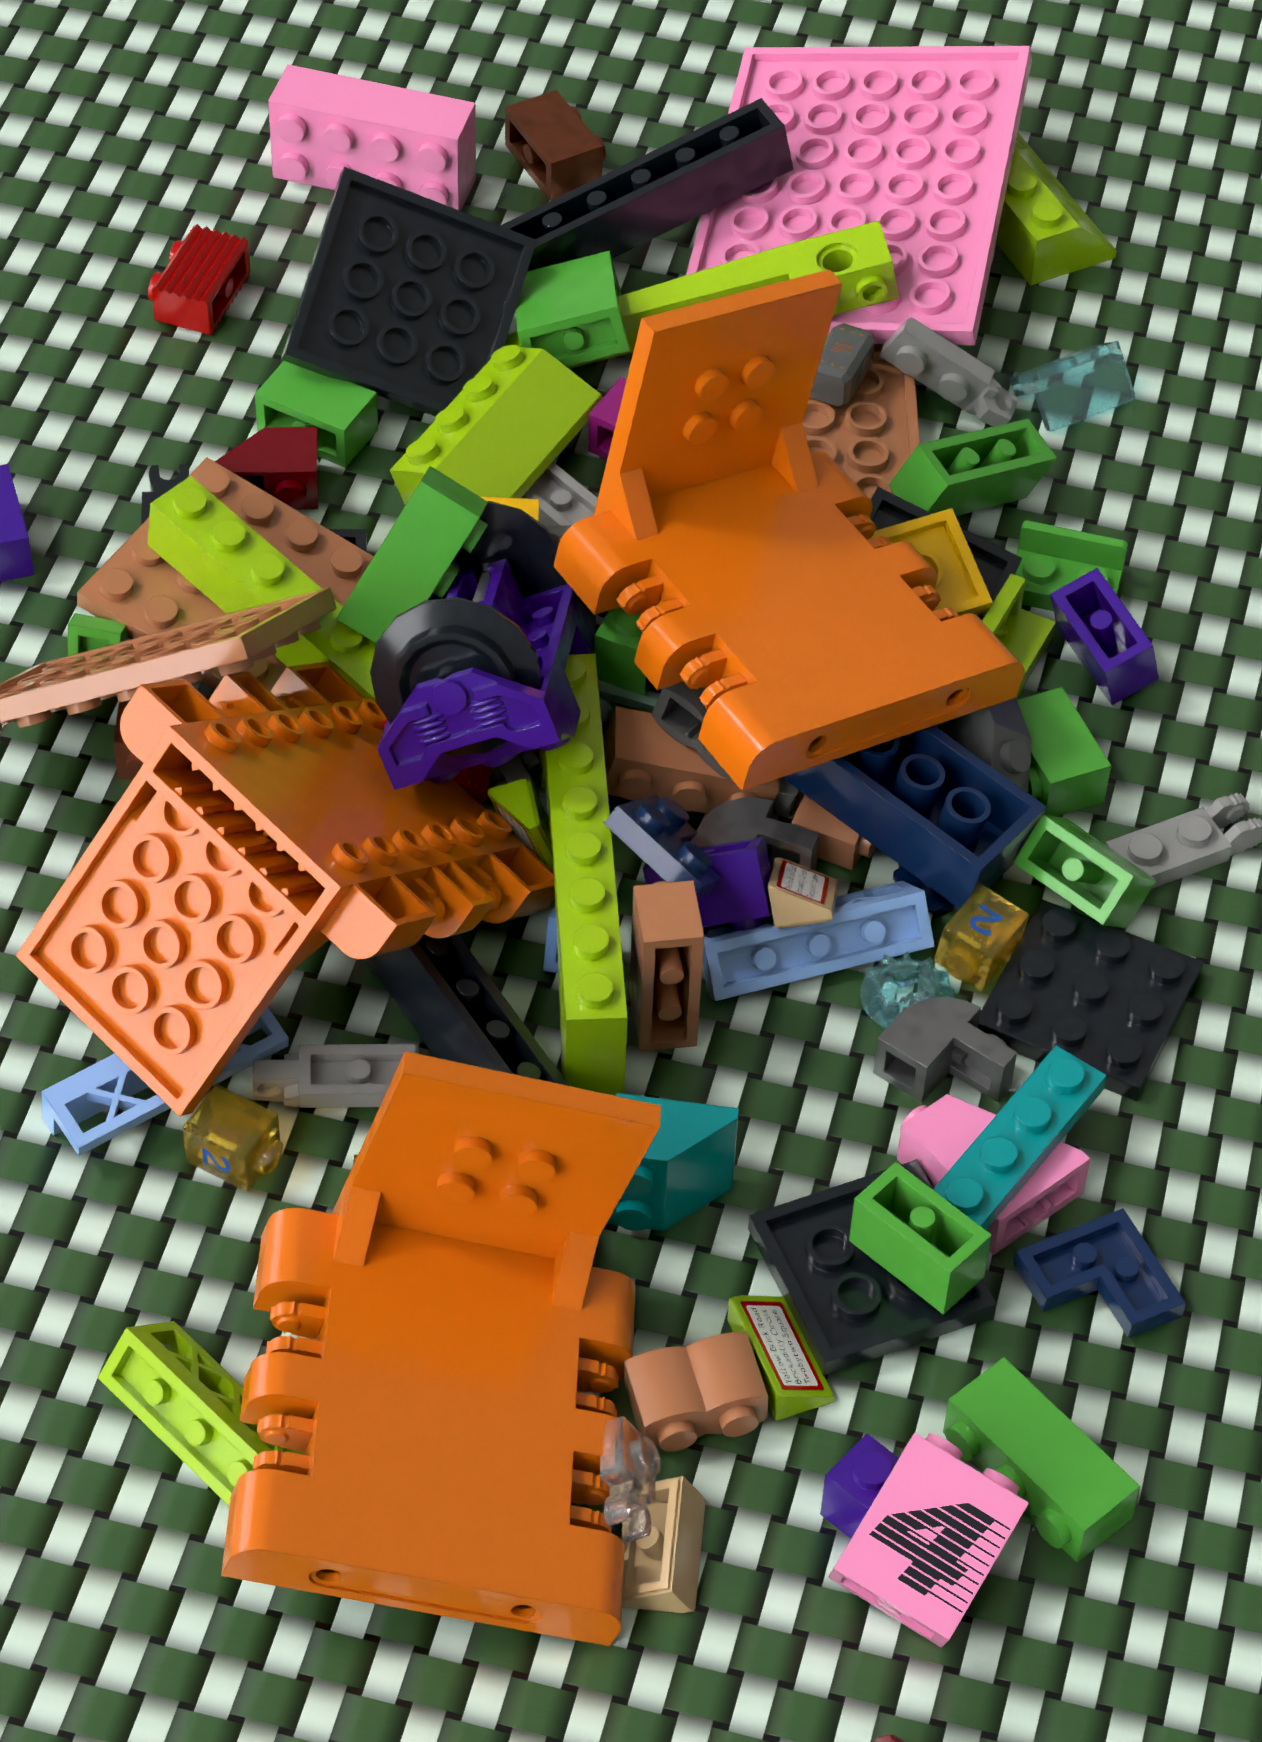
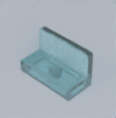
(1077, 385)

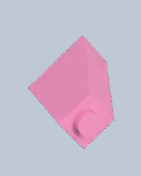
(945, 1131)

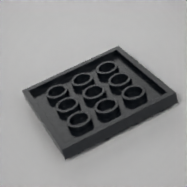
(406, 294)

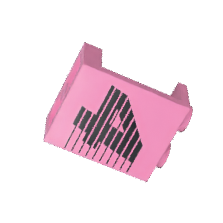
(930, 1538)

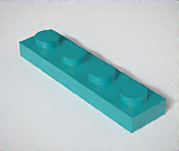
(1021, 1136)

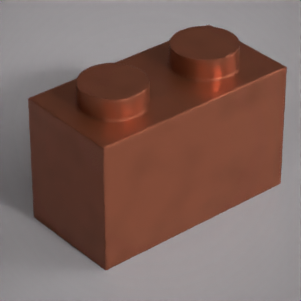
(553, 143)

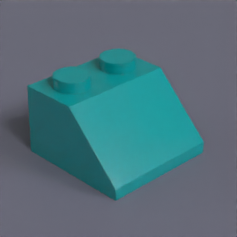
(683, 1166)

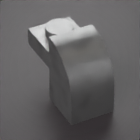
(752, 819)
(941, 1039)

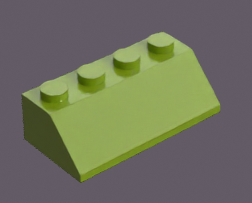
(1043, 225)
(502, 426)

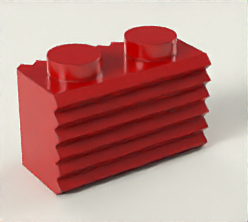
(200, 279)

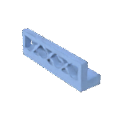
(862, 930)
(113, 1082)

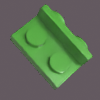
(1060, 555)

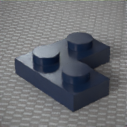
(662, 839)
(1106, 1258)

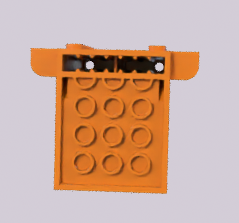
(763, 553)
(246, 853)
(449, 1360)

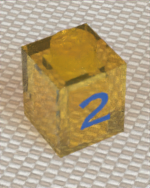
(980, 937)
(233, 1138)

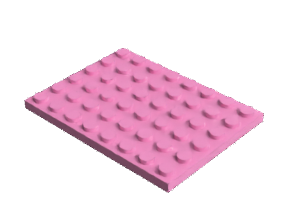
(890, 139)

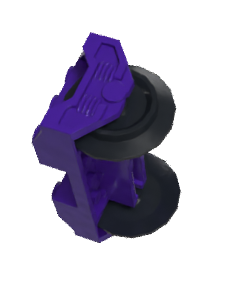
(486, 662)

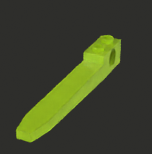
(854, 255)

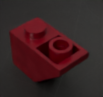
(280, 463)

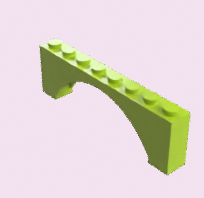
(586, 897)

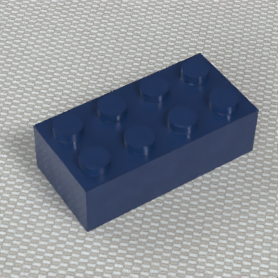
(928, 809)

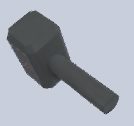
(843, 364)

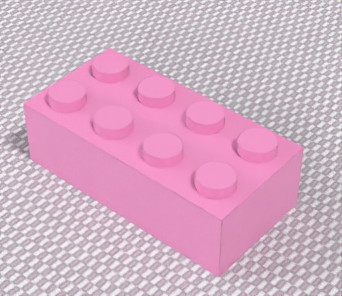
(373, 128)

